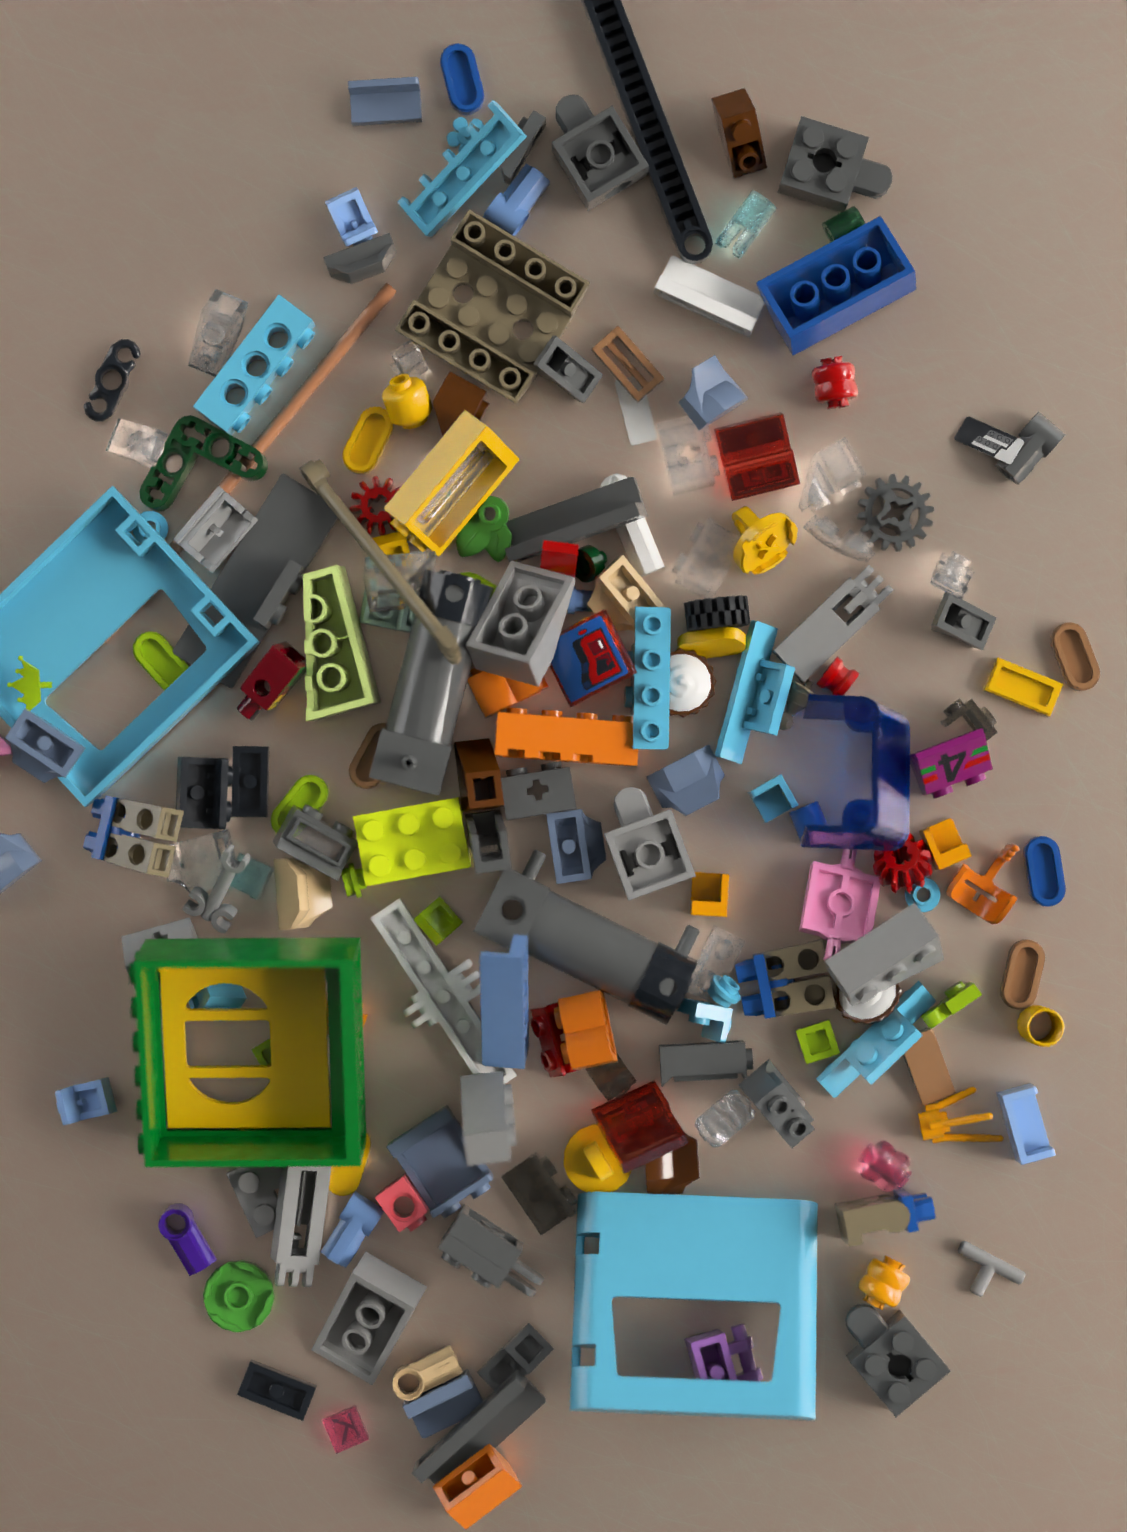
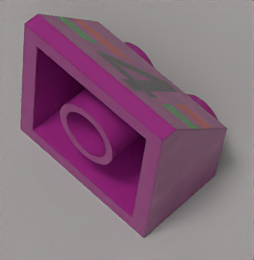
(951, 762)

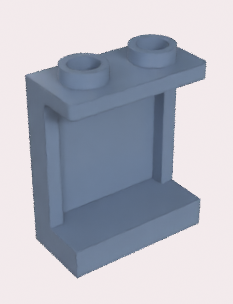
(437, 1163)

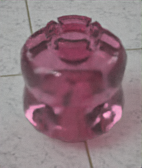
(885, 1166)

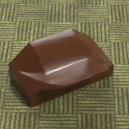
(673, 1170)

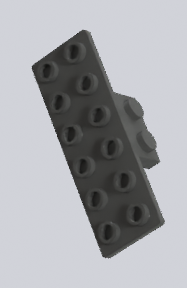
(267, 566)

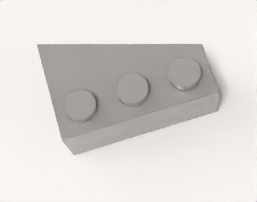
(886, 956)
(487, 1118)

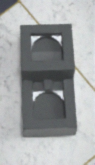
(521, 1352)

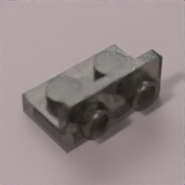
(539, 1192)

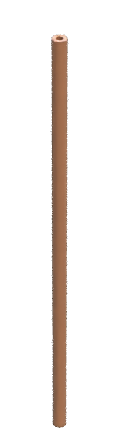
(309, 386)

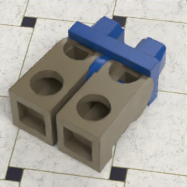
(121, 831)
(777, 985)
(882, 1213)

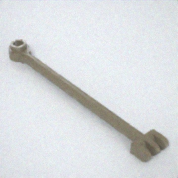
(316, 476)

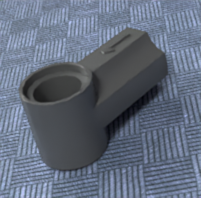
(1039, 440)

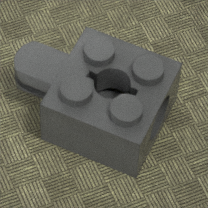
(596, 151)
(830, 165)
(486, 1252)
(892, 1357)

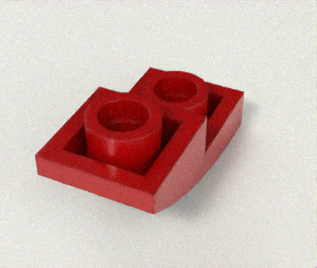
(559, 557)

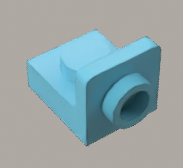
(713, 1017)

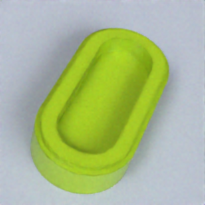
(158, 659)
(306, 790)

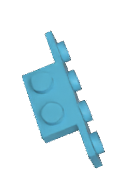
(650, 687)
(757, 694)
(880, 1044)

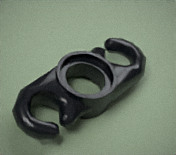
(112, 363)

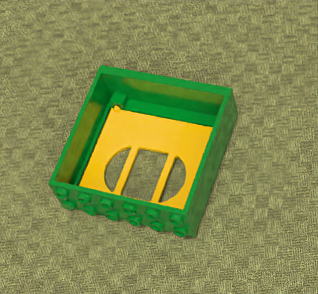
(272, 1124)

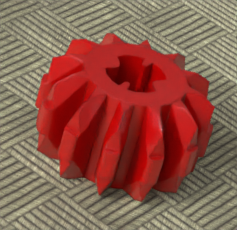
(374, 495)
(916, 865)

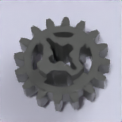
(903, 527)

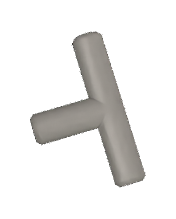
(990, 1265)

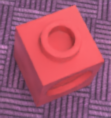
(402, 1187)

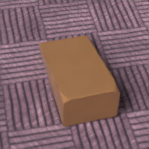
(928, 1068)

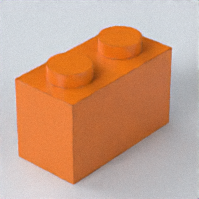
(477, 1486)

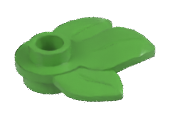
(486, 534)

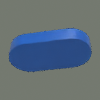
(462, 79)
(1044, 871)

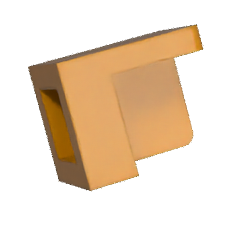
(945, 844)
(709, 894)

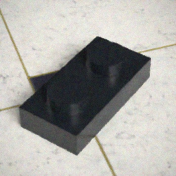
(250, 781)
(277, 1390)

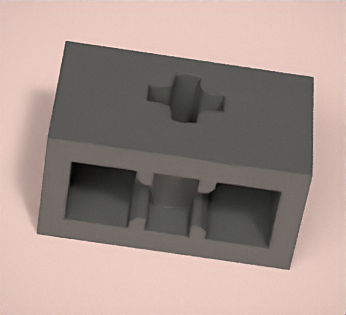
(521, 805)

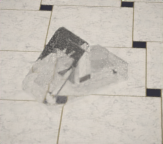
(137, 442)

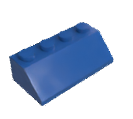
(837, 285)

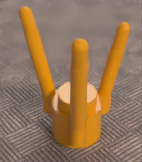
(936, 1124)

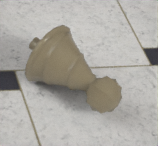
(795, 703)

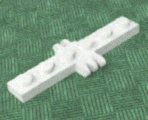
(441, 993)

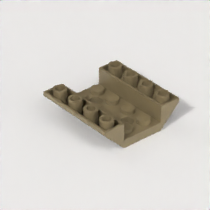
(508, 287)

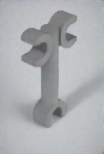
(210, 905)

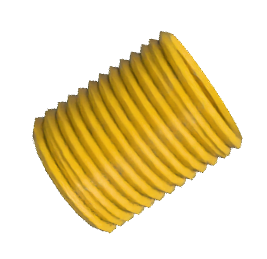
(1055, 1033)

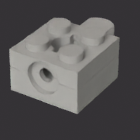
(647, 846)

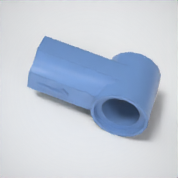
(512, 207)
(354, 1225)

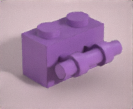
(712, 1355)

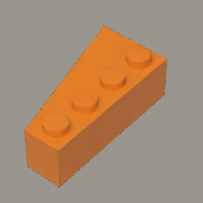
(564, 738)

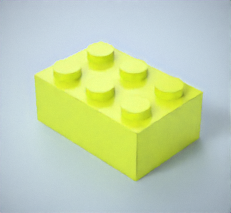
(412, 841)

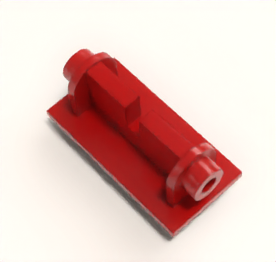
(545, 1029)

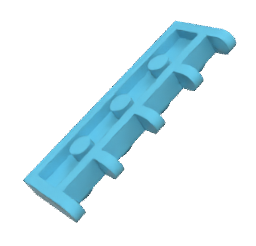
(464, 172)

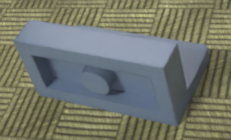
(385, 101)
(443, 1404)

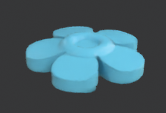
(461, 135)

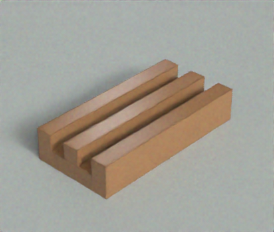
(640, 357)

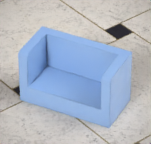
(1024, 1124)

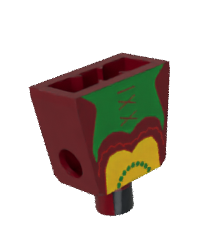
(281, 669)

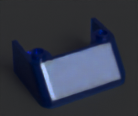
(885, 818)

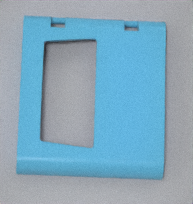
(79, 599)
(696, 1252)

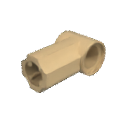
(430, 1372)

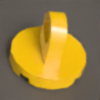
(762, 540)
(591, 1162)

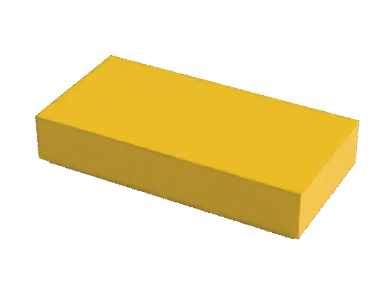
(1023, 687)

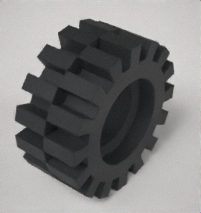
(717, 612)

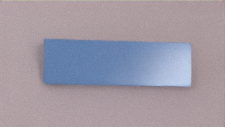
(505, 1005)

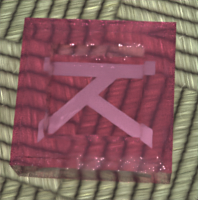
(345, 1429)

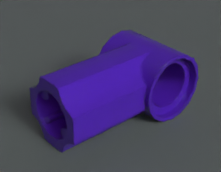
(187, 1242)

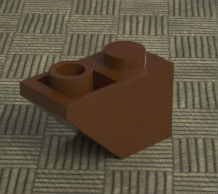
(739, 132)
(455, 397)
(478, 775)

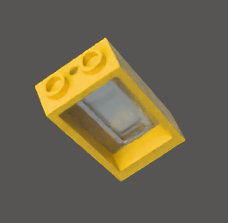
(450, 484)

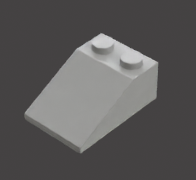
(521, 623)
(368, 1318)

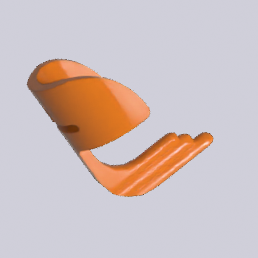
(983, 907)

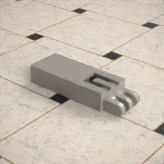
(825, 631)
(300, 1201)

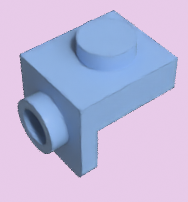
(351, 217)
(85, 1101)

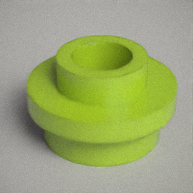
(353, 880)

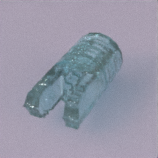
(749, 218)

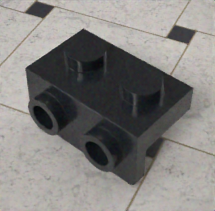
(203, 792)

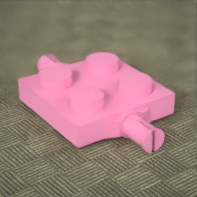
(839, 902)

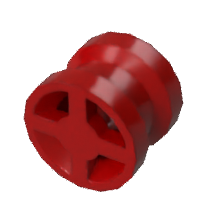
(837, 677)

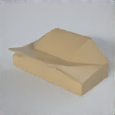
(619, 592)
(300, 893)

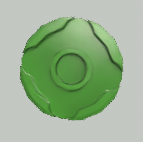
(238, 1296)

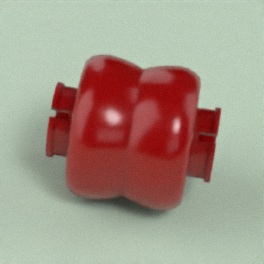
(835, 382)

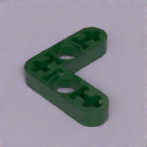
(190, 451)

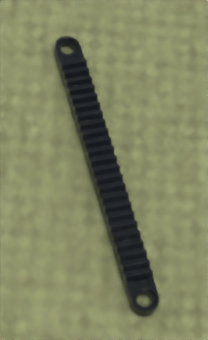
(648, 125)

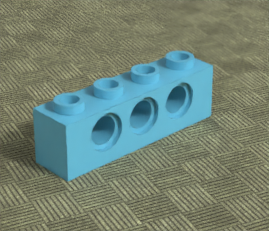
(279, 317)

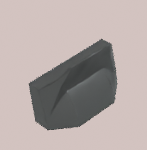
(361, 260)

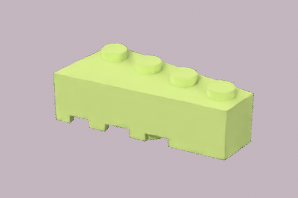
(337, 657)

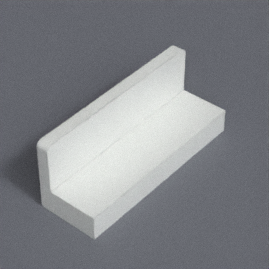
(710, 296)

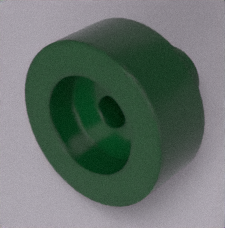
(590, 563)

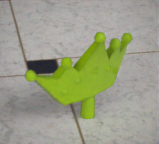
(29, 684)

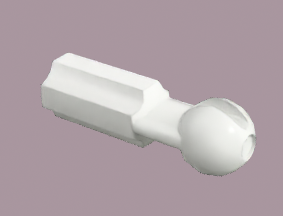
(637, 540)

